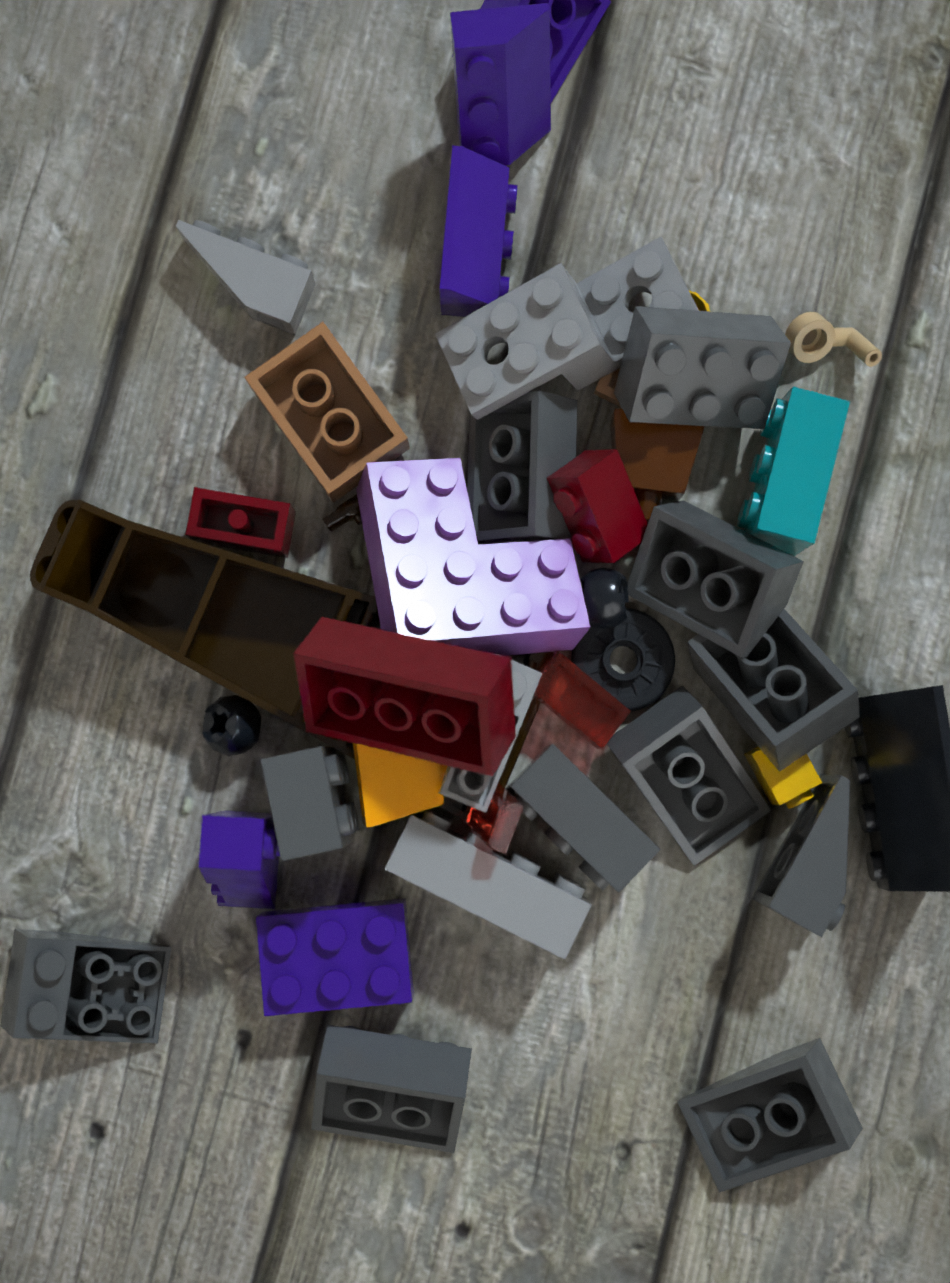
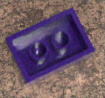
(335, 957)

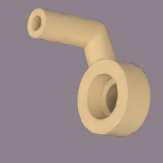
(815, 336)

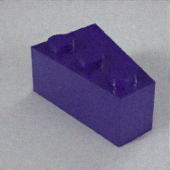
(240, 858)

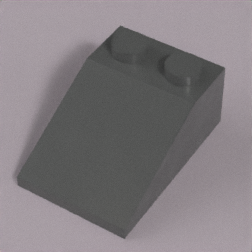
(688, 774)
(811, 864)
(772, 1116)

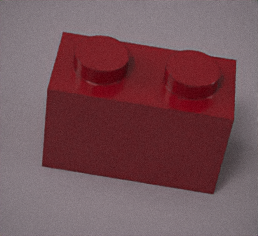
(598, 506)
(241, 522)

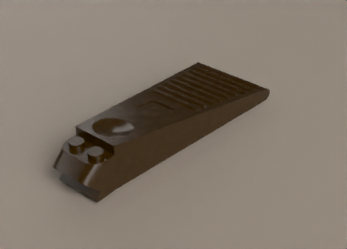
(210, 608)

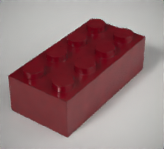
(407, 695)

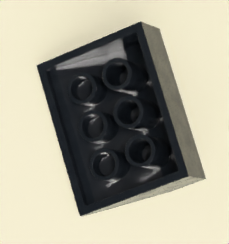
(905, 787)

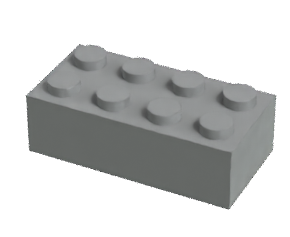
(489, 884)

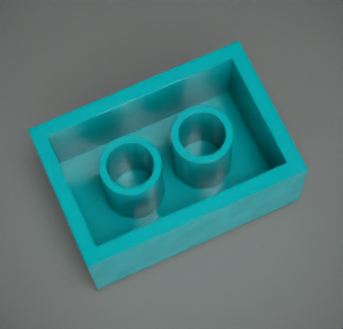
(794, 469)

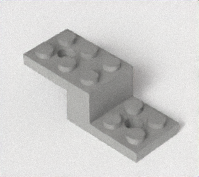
(558, 328)

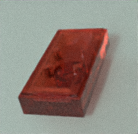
(579, 700)
(499, 822)

